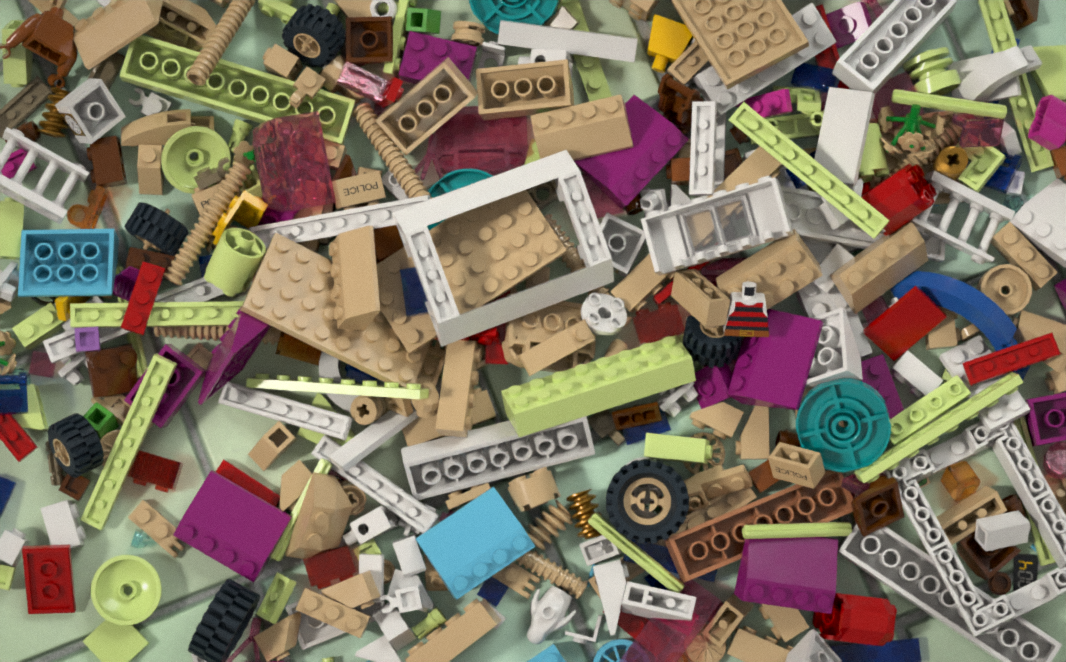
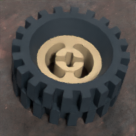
(620, 498)
(224, 622)

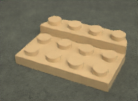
(541, 325)

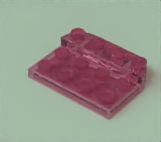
(481, 144)
(293, 162)

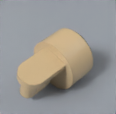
(331, 74)

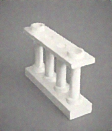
(707, 149)
(34, 198)
(978, 204)

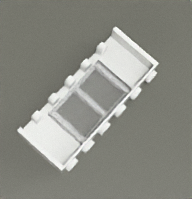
(717, 225)

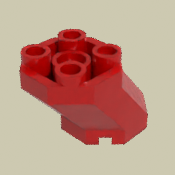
(901, 196)
(858, 620)

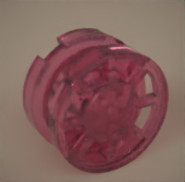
(1055, 460)

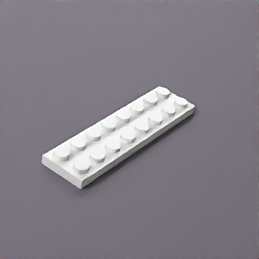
(811, 224)

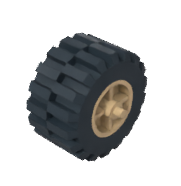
(314, 35)
(156, 229)
(709, 344)
(75, 445)

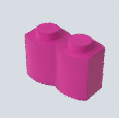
(1049, 123)

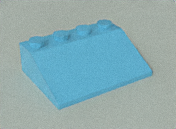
(68, 262)
(475, 543)

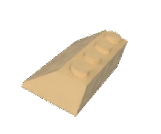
(114, 28)
(524, 89)
(583, 129)
(880, 266)
(355, 278)

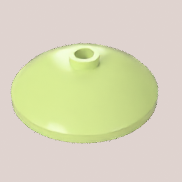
(176, 159)
(109, 590)

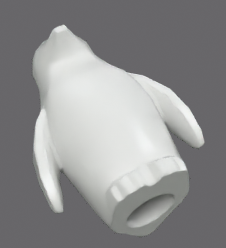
(548, 614)

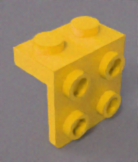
(243, 209)

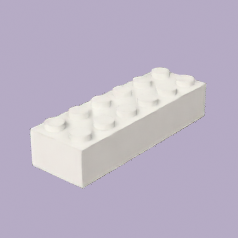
(819, 39)
(890, 42)

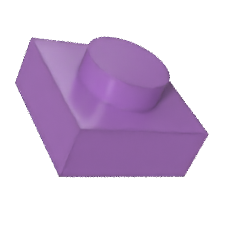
(87, 339)

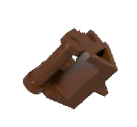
(677, 102)

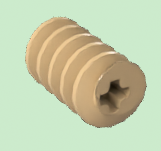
(368, 409)
(549, 525)

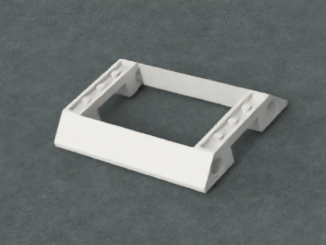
(571, 189)
(1035, 496)

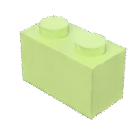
(38, 326)

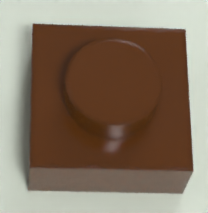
(75, 486)

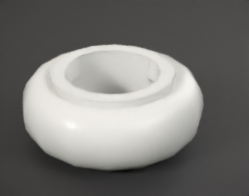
(392, 8)

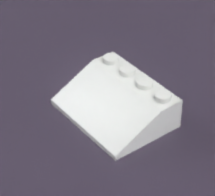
(1044, 221)
(835, 352)

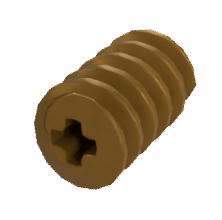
(55, 121)
(956, 156)
(585, 510)

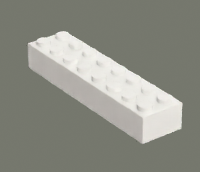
(491, 455)

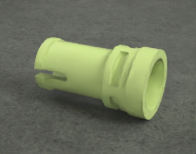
(240, 131)
(433, 620)

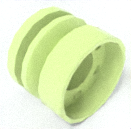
(930, 70)

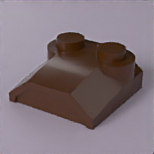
(369, 40)
(112, 370)
(878, 505)
(984, 562)

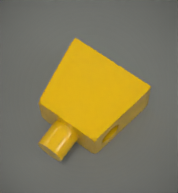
(667, 41)

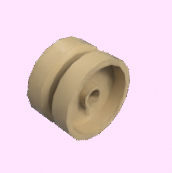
(1012, 280)

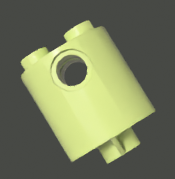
(874, 157)
(235, 261)

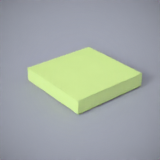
(115, 642)

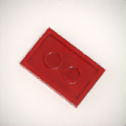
(904, 323)
(49, 579)

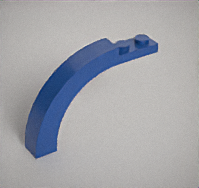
(966, 302)

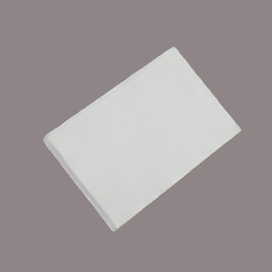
(965, 67)

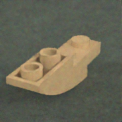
(160, 126)
(715, 483)

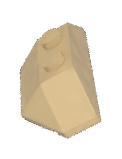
(183, 24)
(320, 518)

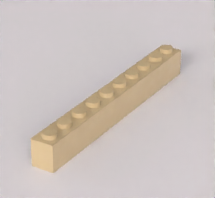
(643, 280)

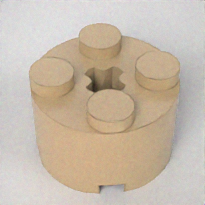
(533, 491)

